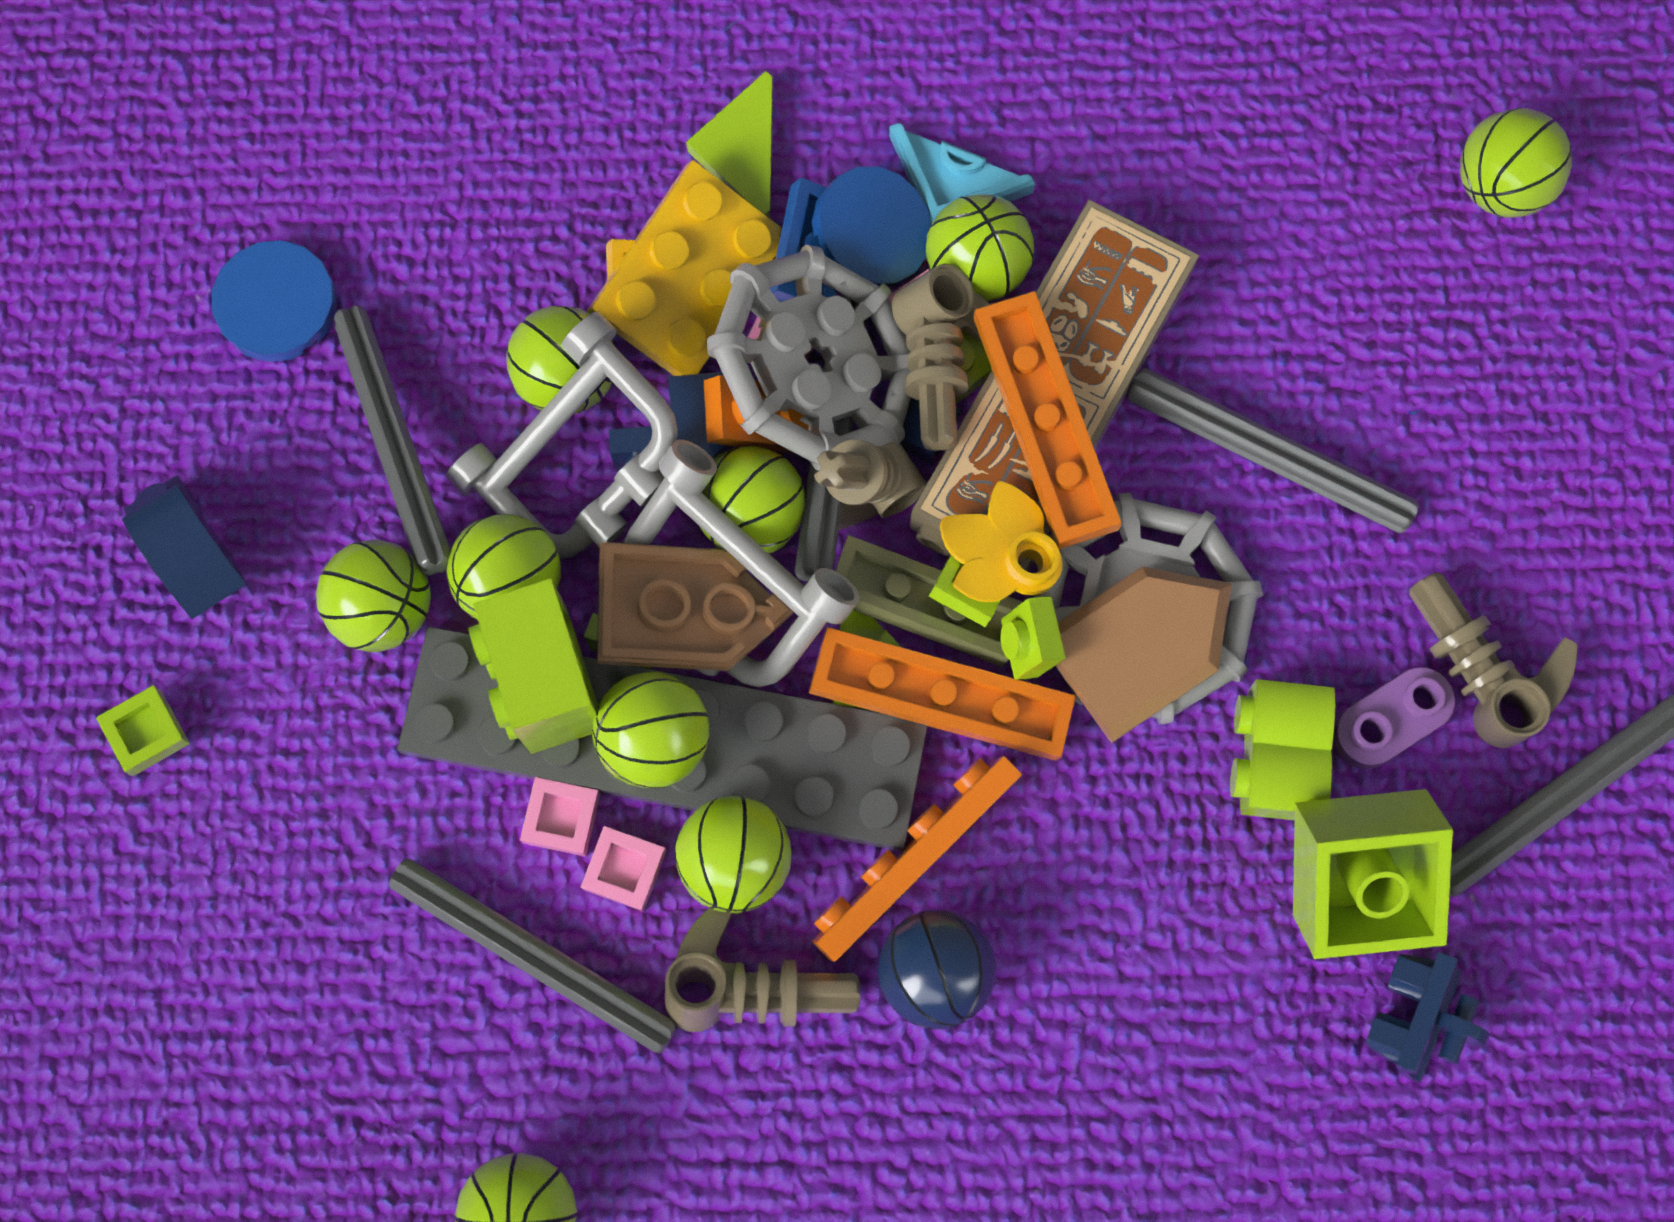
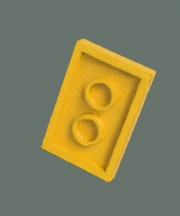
(679, 269)

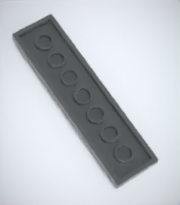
(805, 759)

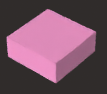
(560, 816)
(623, 868)

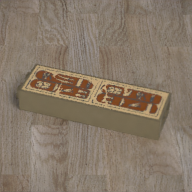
(1104, 312)

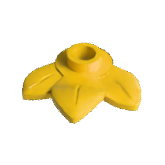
(995, 542)

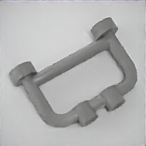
(638, 480)
(822, 600)

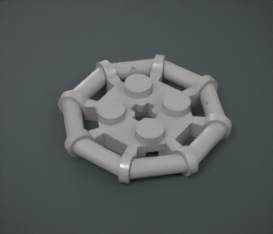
(790, 332)
(1139, 552)

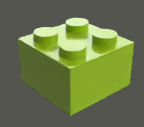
(537, 665)
(1371, 873)

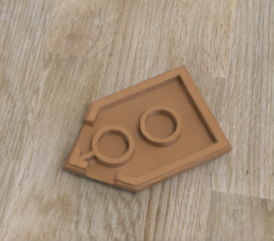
(679, 608)
(1143, 645)

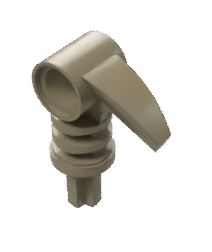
(932, 317)
(869, 479)
(1483, 671)
(748, 992)

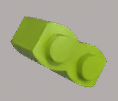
(1285, 747)

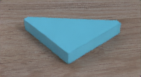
(949, 172)

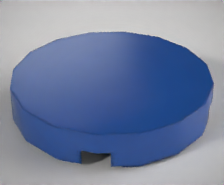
(873, 224)
(274, 300)

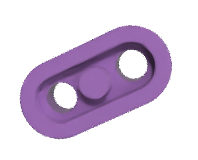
(1395, 716)

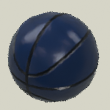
(936, 969)

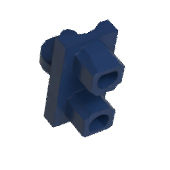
(1434, 988)

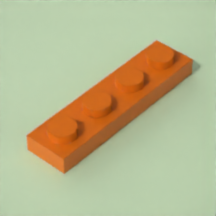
(1047, 420)
(942, 694)
(932, 834)

